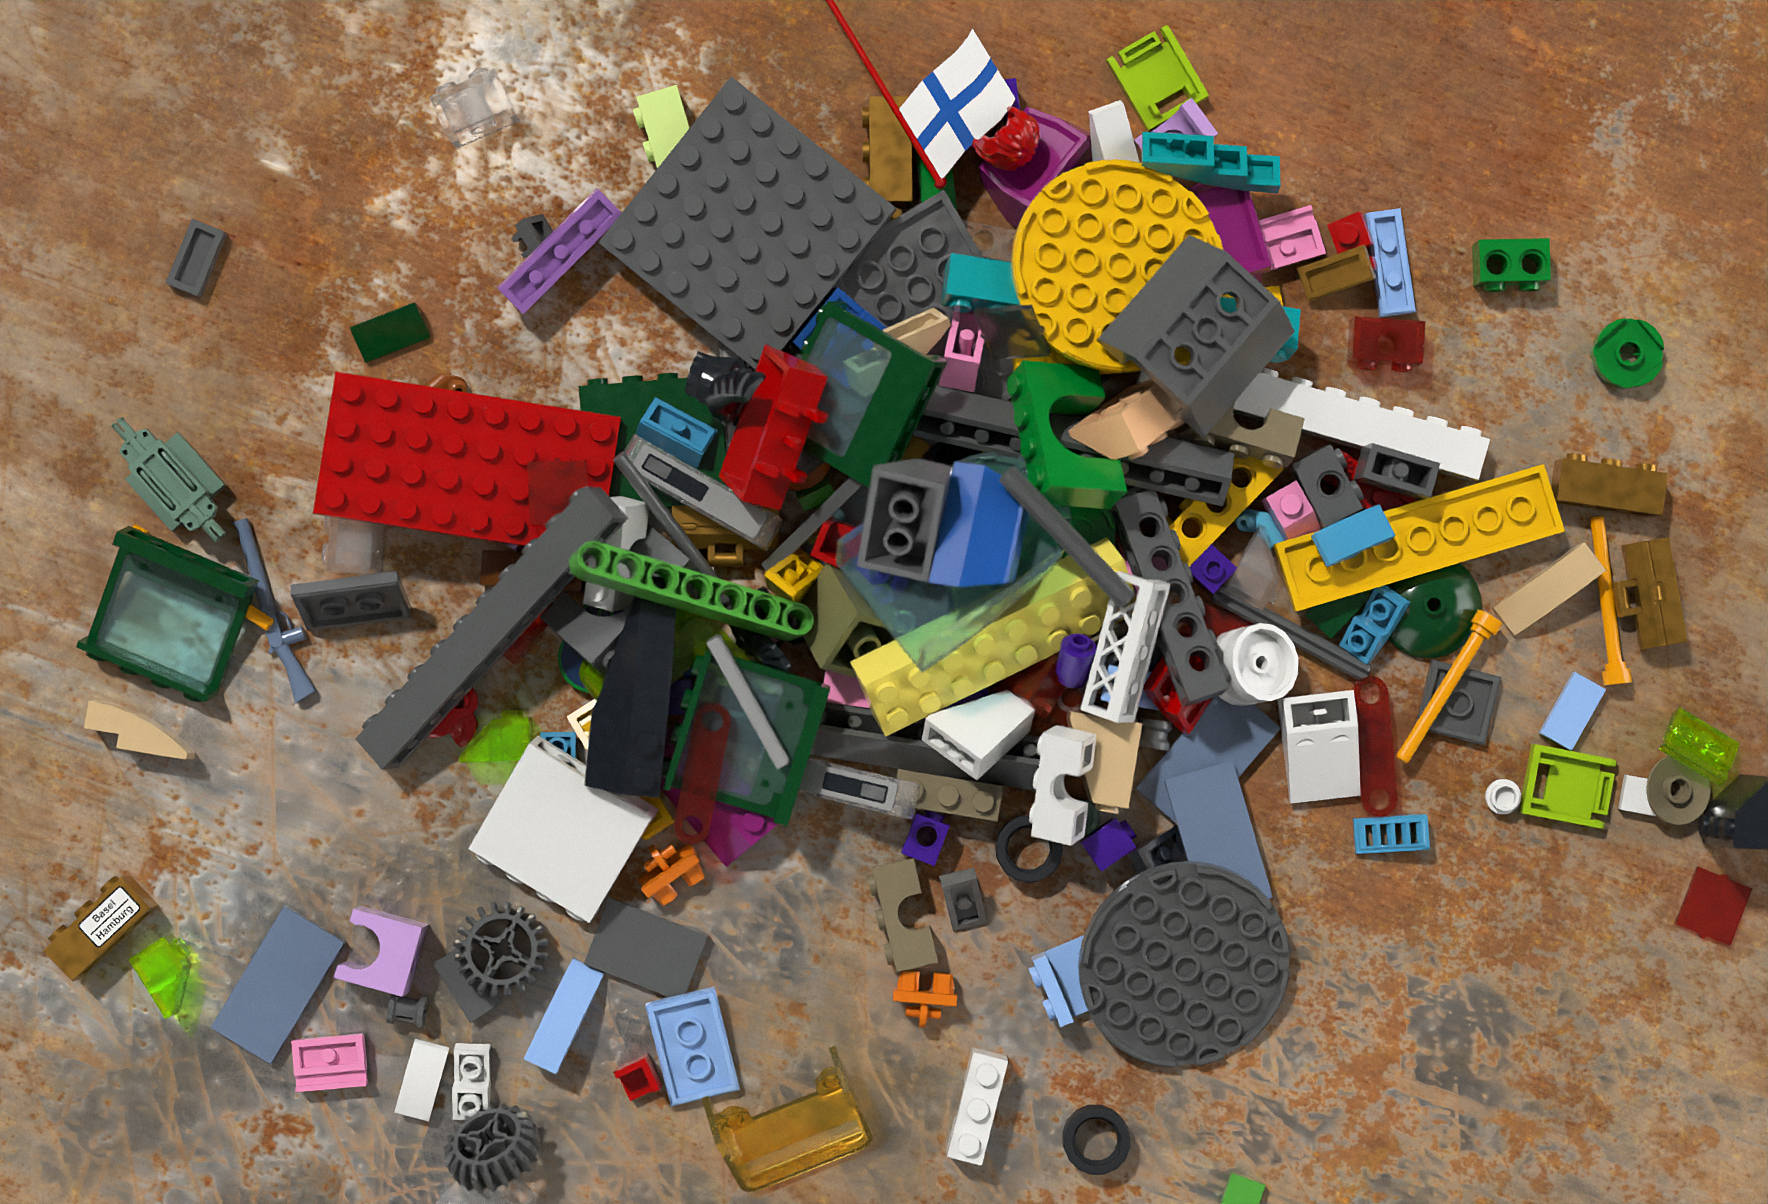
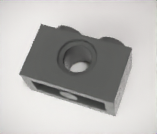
(1310, 471)
(1396, 471)

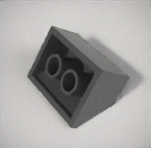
(904, 517)

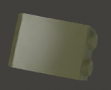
(842, 623)

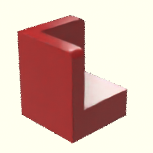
(826, 542)
(639, 1077)

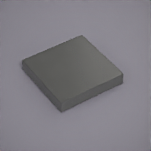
(1469, 706)

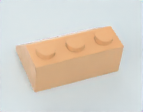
(1129, 421)

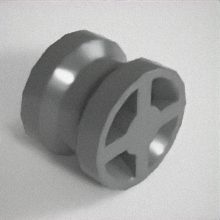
(1154, 733)

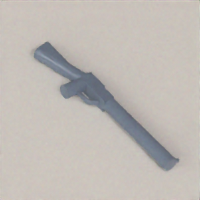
(278, 640)

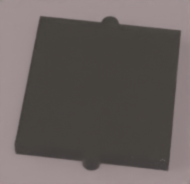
(1012, 332)

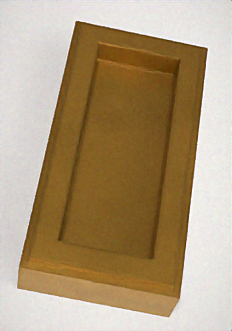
(1336, 273)

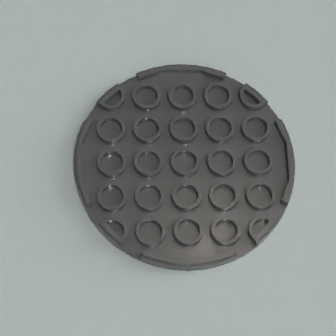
(1184, 964)

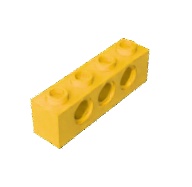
(1212, 523)

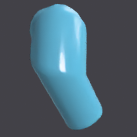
(1250, 519)

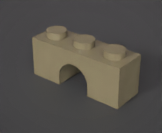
(1272, 443)
(955, 795)
(907, 945)

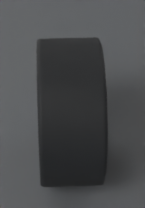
(1013, 870)
(1115, 1159)

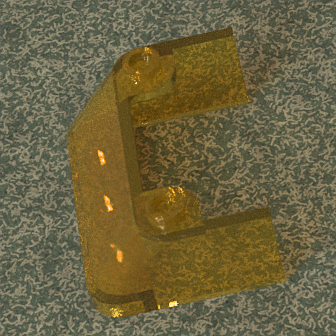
(793, 1135)

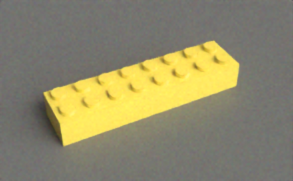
(1026, 633)

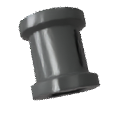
(407, 1010)

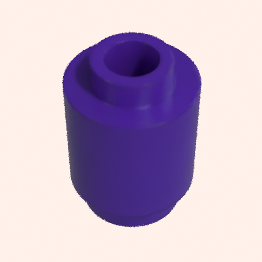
(1075, 660)

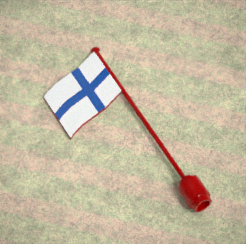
(949, 106)

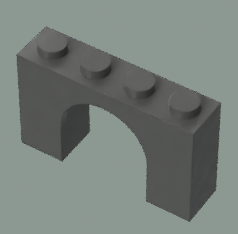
(597, 636)

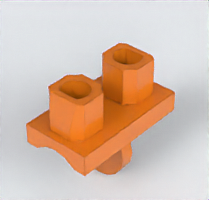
(667, 866)
(941, 994)

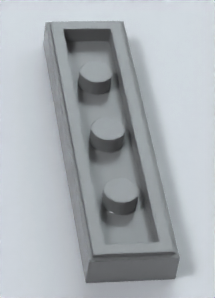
(748, 701)

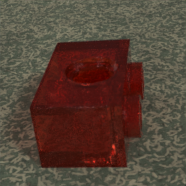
(1406, 336)

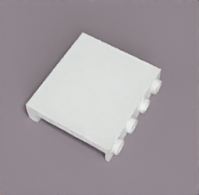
(560, 833)

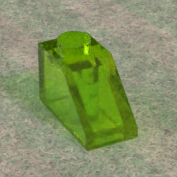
(501, 739)
(164, 972)

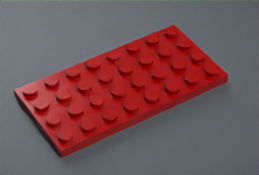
(448, 457)

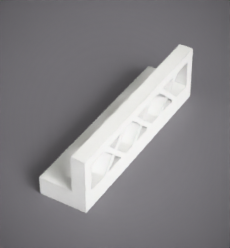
(1135, 655)

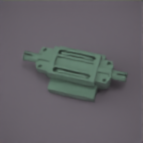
(172, 479)

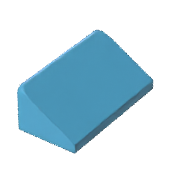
(676, 432)

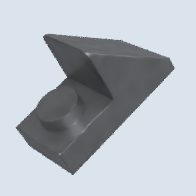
(963, 899)

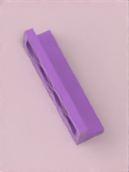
(559, 251)

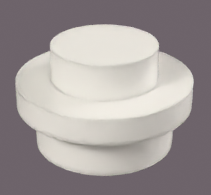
(1503, 796)

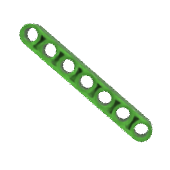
(676, 596)

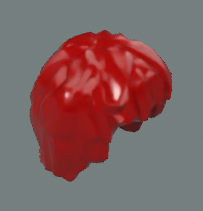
(1012, 143)

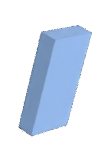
(1572, 711)

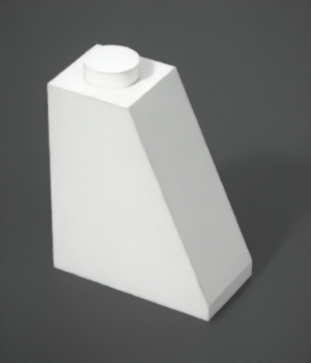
(979, 731)

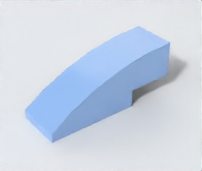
(564, 1016)

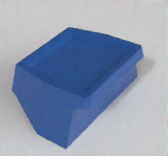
(979, 530)

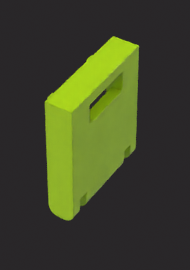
(1154, 73)
(1571, 788)

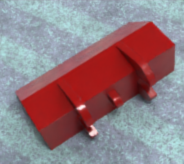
(774, 430)

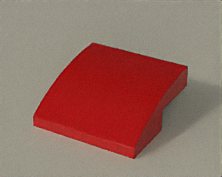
(1164, 696)

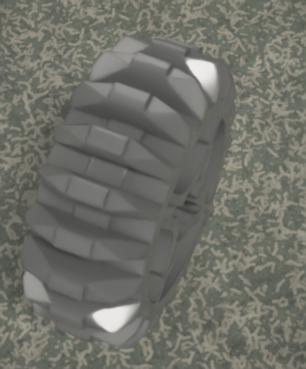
(487, 977)
(495, 1152)

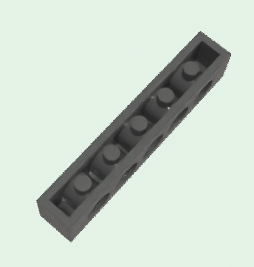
(1189, 684)

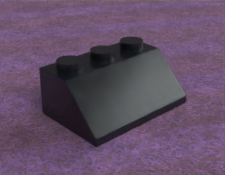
(1738, 815)

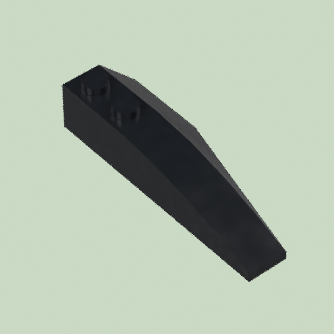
(633, 704)

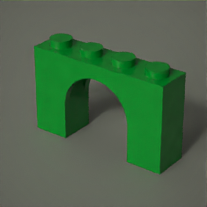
(1051, 468)

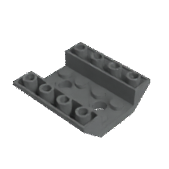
(1184, 311)

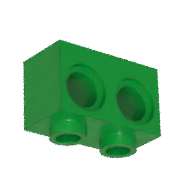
(1510, 255)

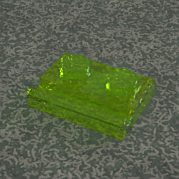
(1699, 746)

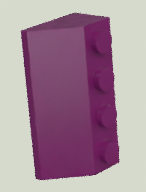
(731, 827)

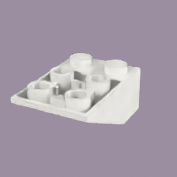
(1320, 745)

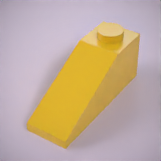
(793, 576)

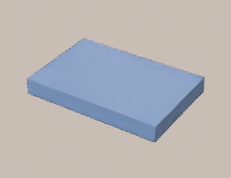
(692, 1046)

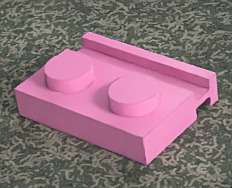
(1292, 237)
(330, 1062)

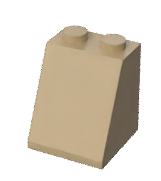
(1114, 760)

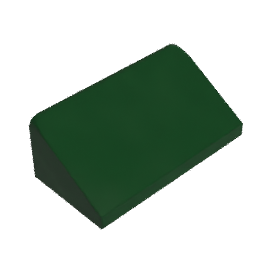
(390, 332)

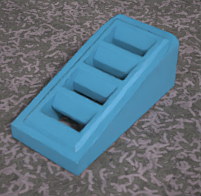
(1422, 833)

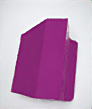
(1059, 150)
(1237, 225)

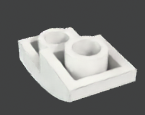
(471, 1079)
(421, 1080)

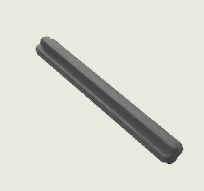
(1066, 536)
(1299, 636)

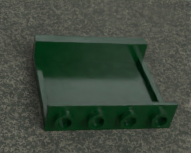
(631, 402)

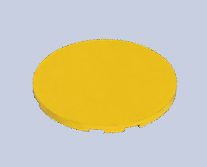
(1094, 246)

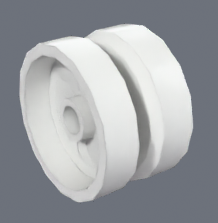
(1259, 663)

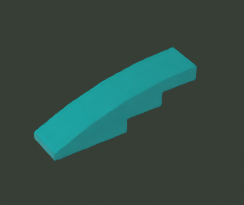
(1208, 163)

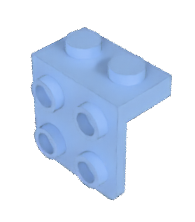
(1058, 975)

